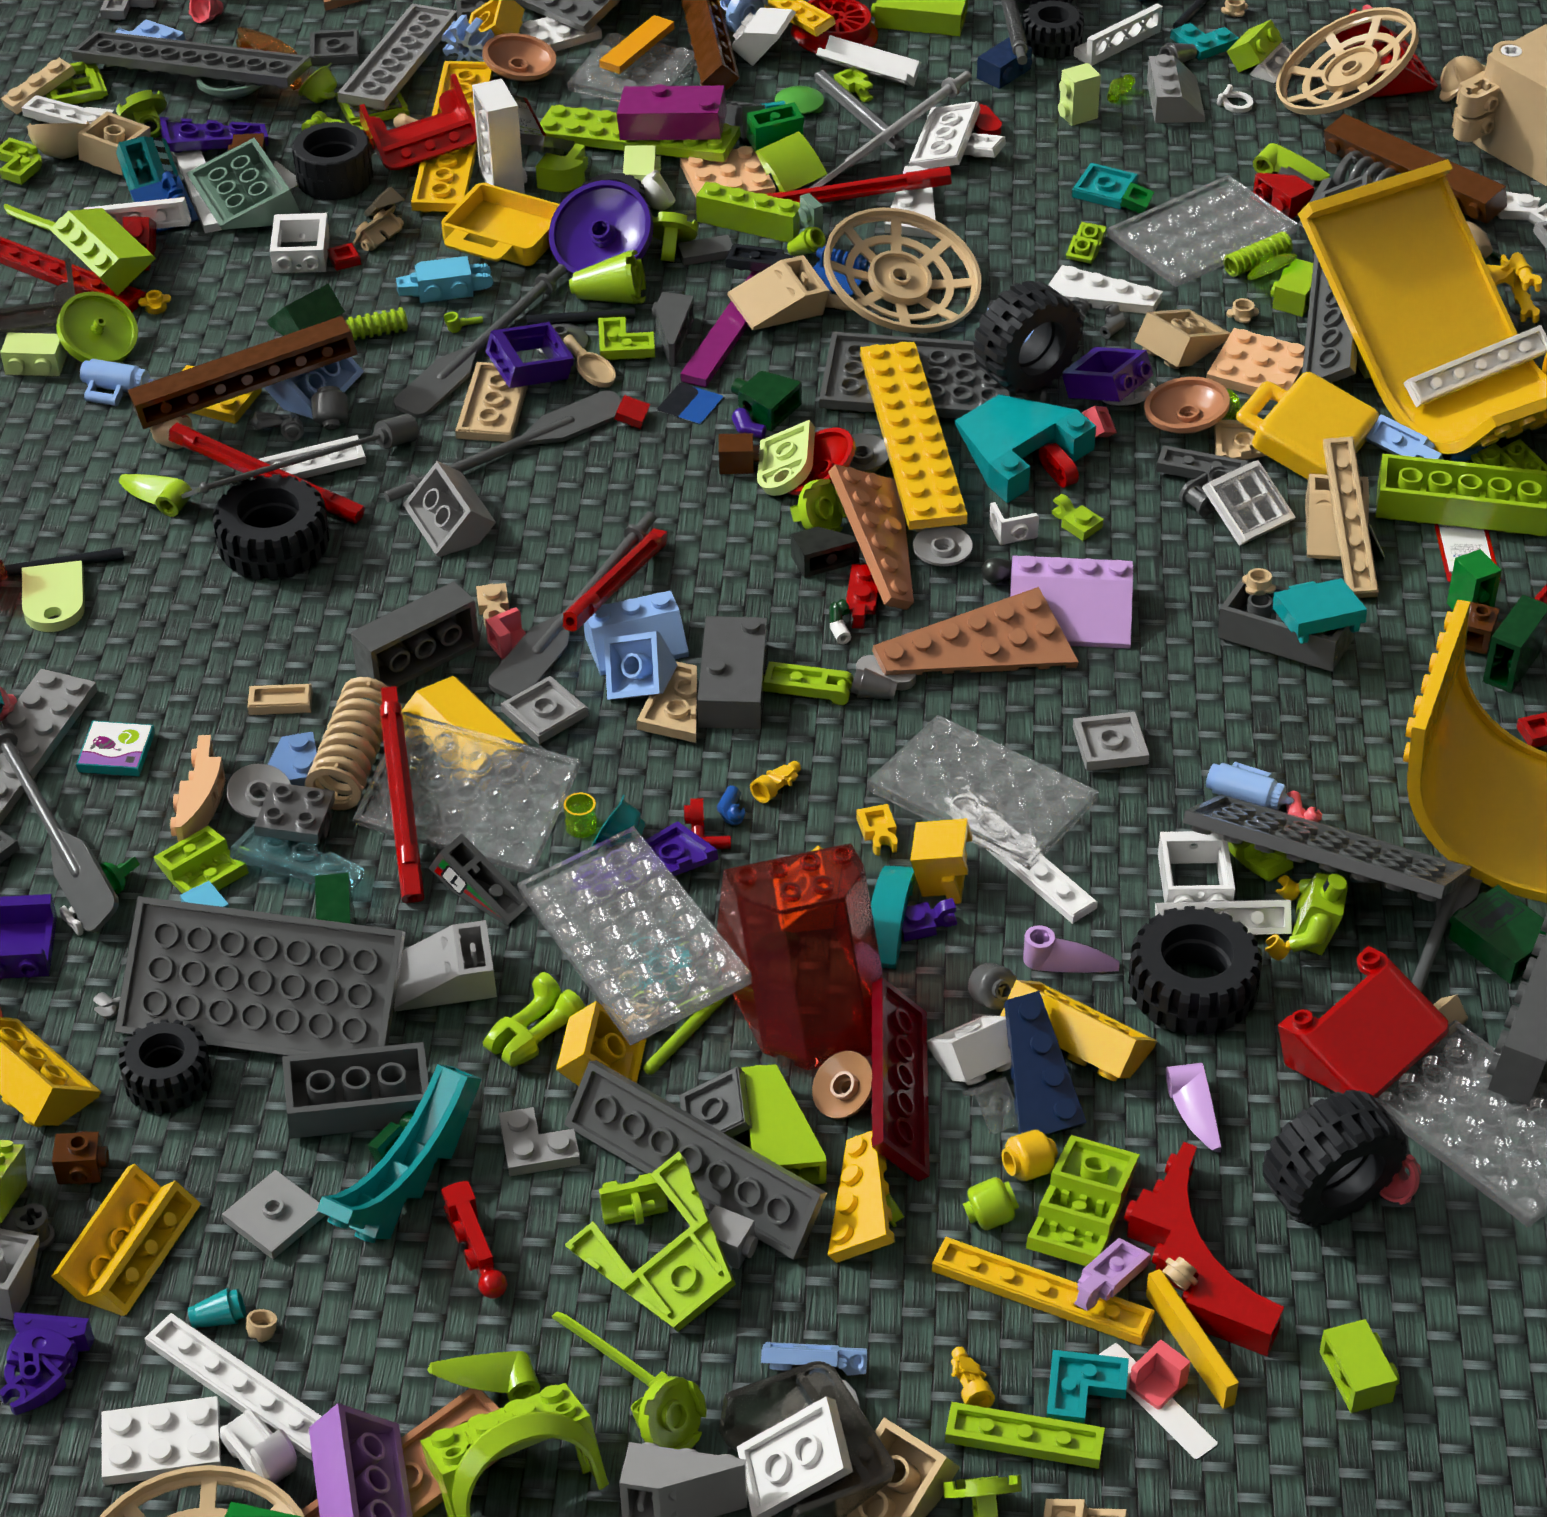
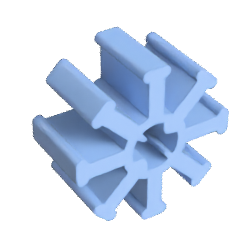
(466, 39)

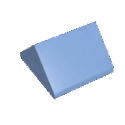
(637, 665)

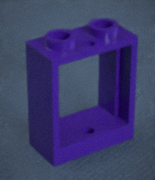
(506, 342)
(1107, 374)

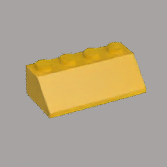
(1090, 1034)
(38, 1078)

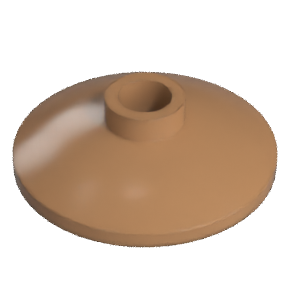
(833, 1080)

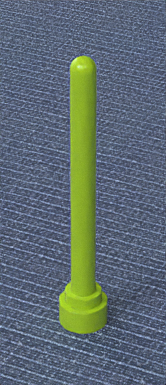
(680, 1037)

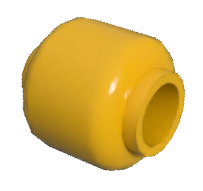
(1029, 1155)

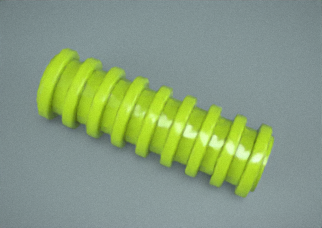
(1248, 257)
(378, 323)

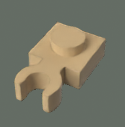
(492, 600)

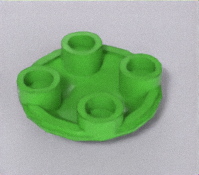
(806, 98)

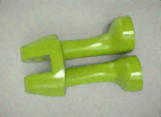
(512, 1033)

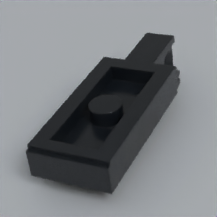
(754, 257)

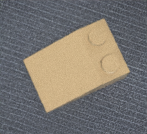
(1179, 336)
(916, 1479)

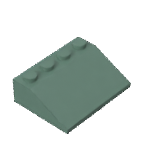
(243, 188)

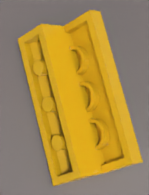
(457, 705)
(125, 1241)

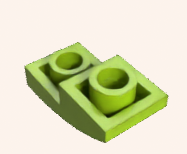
(1086, 242)

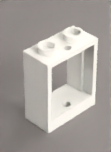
(299, 229)
(1177, 849)

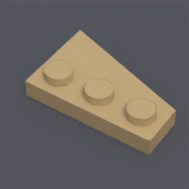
(1234, 440)
(675, 710)

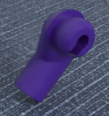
(744, 424)

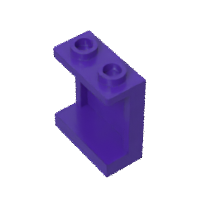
(26, 935)

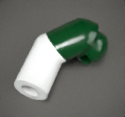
(837, 624)

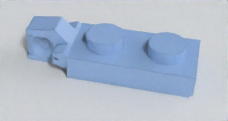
(1401, 440)
(784, 1355)

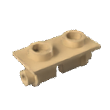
(370, 233)

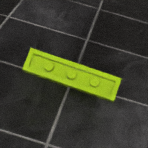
(1024, 1435)

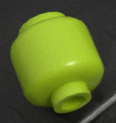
(991, 1203)

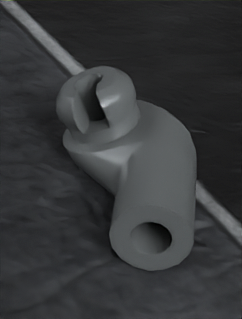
(1115, 321)

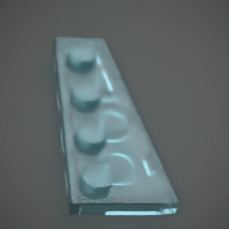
(292, 858)

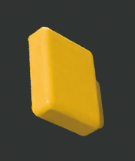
(499, 225)
(1302, 419)

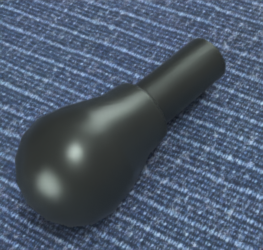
(996, 570)

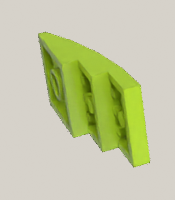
(1082, 1201)

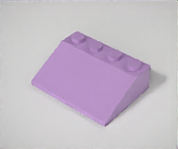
(1084, 595)

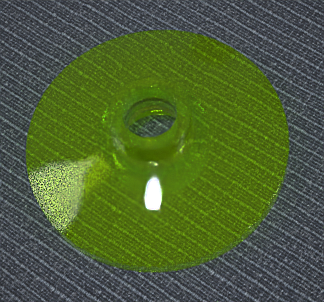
(1269, 263)

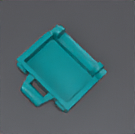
(1319, 608)

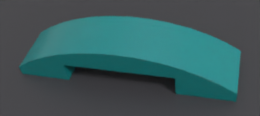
(889, 910)

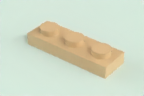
(38, 84)

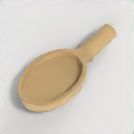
(590, 365)

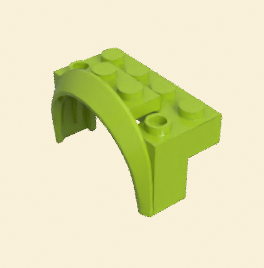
(464, 1451)

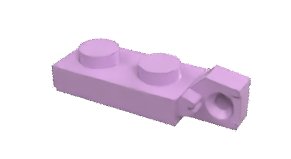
(1110, 1273)

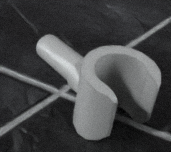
(107, 1006)

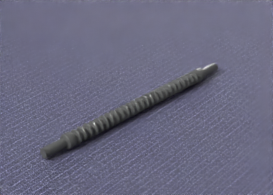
(1015, 30)

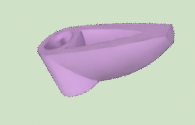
(1051, 954)
(1191, 1094)

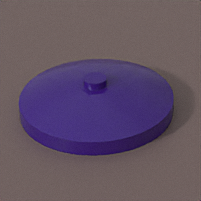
(599, 224)

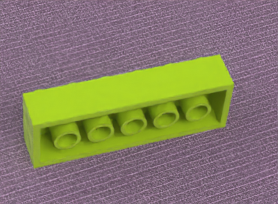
(1462, 494)

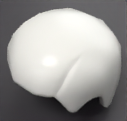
(657, 191)

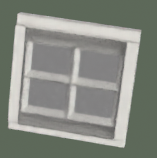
(1248, 502)

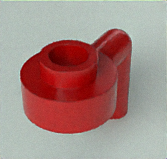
(695, 816)

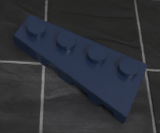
(1041, 1079)

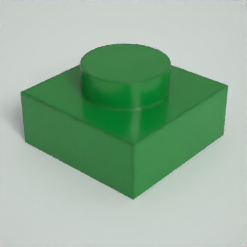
(1137, 198)

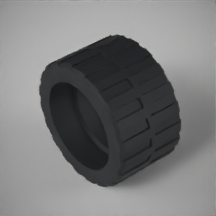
(332, 160)

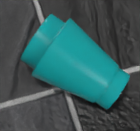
(218, 1310)

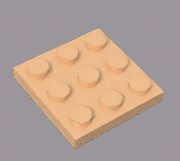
(740, 170)
(1253, 359)

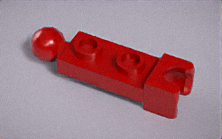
(463, 1219)

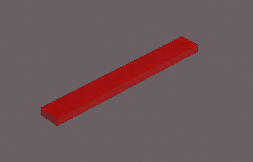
(54, 271)

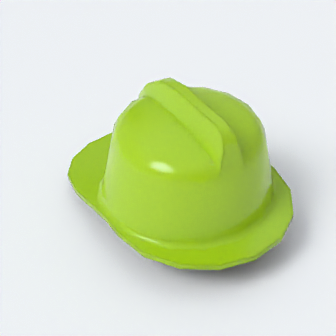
(319, 85)

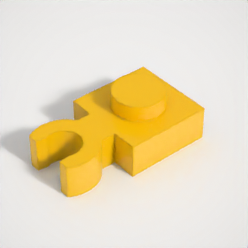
(878, 825)

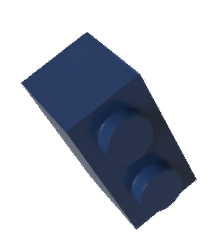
(1000, 65)

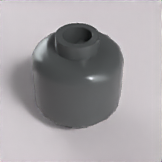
(329, 407)
(991, 985)

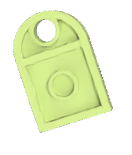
(786, 459)
(53, 592)

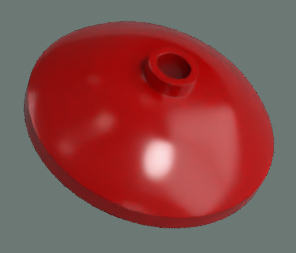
(830, 448)

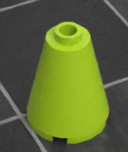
(611, 280)

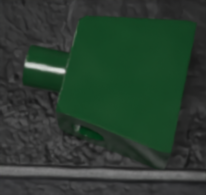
(768, 397)

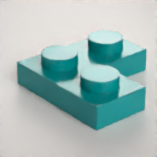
(1206, 44)
(1079, 1375)

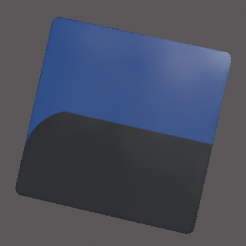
(690, 403)

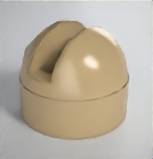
(261, 1324)

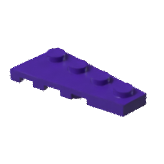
(207, 136)
(681, 849)

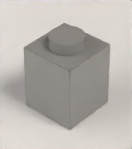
(734, 1234)

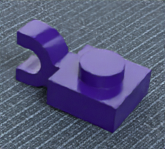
(922, 921)

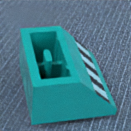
(144, 161)

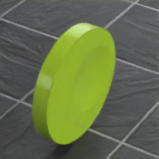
(97, 327)

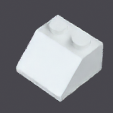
(760, 32)
(973, 1049)

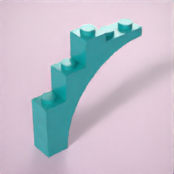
(403, 1173)

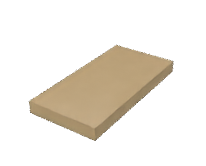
(490, 407)

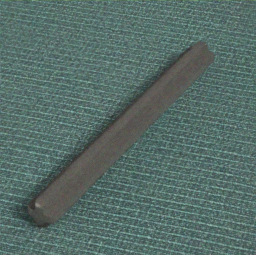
(856, 107)

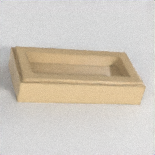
(280, 699)

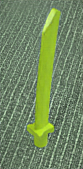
(28, 217)
(607, 1349)

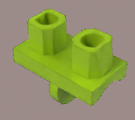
(632, 1200)

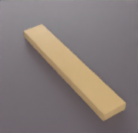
(1350, 516)

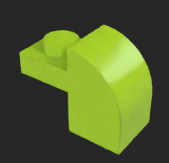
(560, 172)

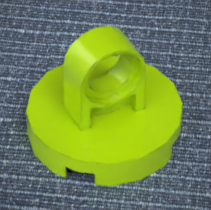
(144, 107)
(673, 229)
(819, 506)
(670, 1413)
(983, 1492)

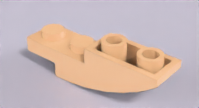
(201, 793)

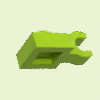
(855, 81)
(1077, 521)

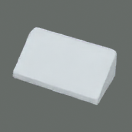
(1271, 66)

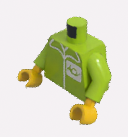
(1316, 916)

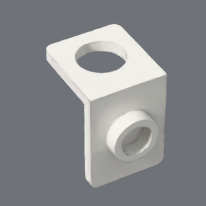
(1014, 528)

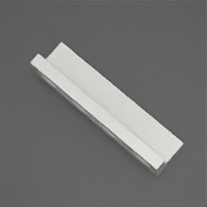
(1120, 36)
(870, 60)

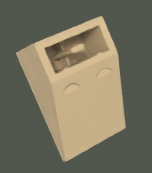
(781, 294)
(1320, 521)

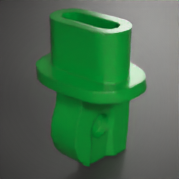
(116, 873)

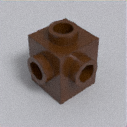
(1481, 627)
(79, 1157)

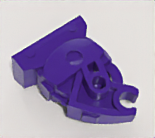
(43, 1355)

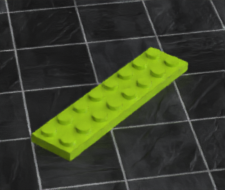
(601, 130)

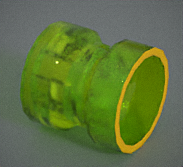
(580, 815)

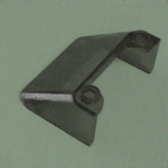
(39, 314)
(776, 1398)

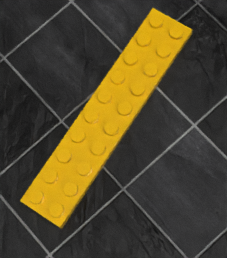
(446, 178)
(913, 436)

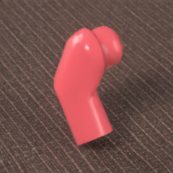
(1297, 809)

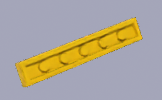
(1040, 1290)

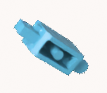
(445, 279)

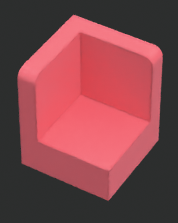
(1101, 418)
(504, 631)
(1159, 1374)

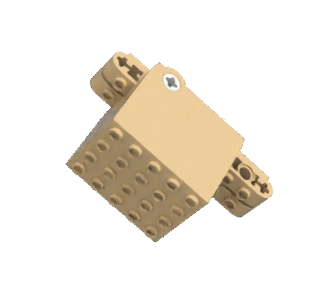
(1507, 105)

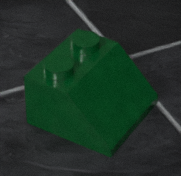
(307, 311)

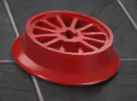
(851, 20)

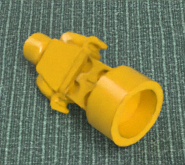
(767, 786)
(975, 1390)

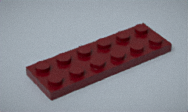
(900, 1080)

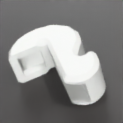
(258, 1448)

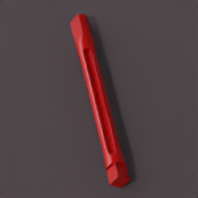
(909, 181)
(244, 463)
(613, 580)
(401, 797)

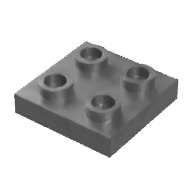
(295, 813)

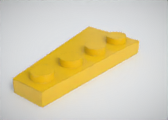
(861, 1204)

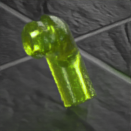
(1120, 86)

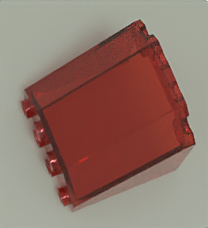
(810, 949)

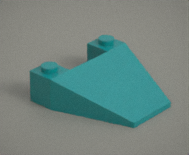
(1010, 429)

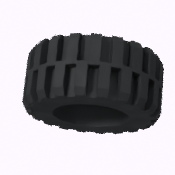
(1009, 322)
(278, 551)
(1187, 1001)
(1334, 1157)

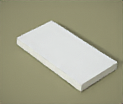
(945, 135)

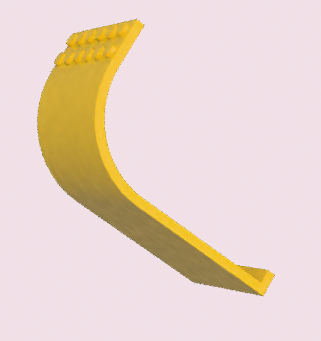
(1420, 300)
(1471, 780)

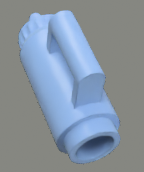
(110, 376)
(1247, 785)

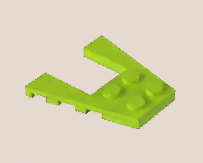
(680, 1277)

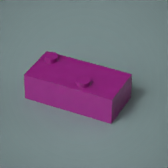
(671, 112)

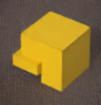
(941, 857)

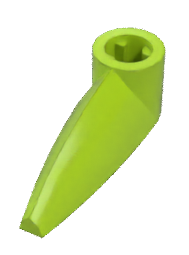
(1275, 156)
(158, 490)
(491, 1372)

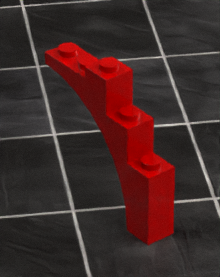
(1218, 1299)

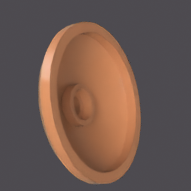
(519, 57)
(1187, 405)

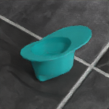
(619, 820)

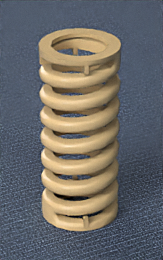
(340, 733)

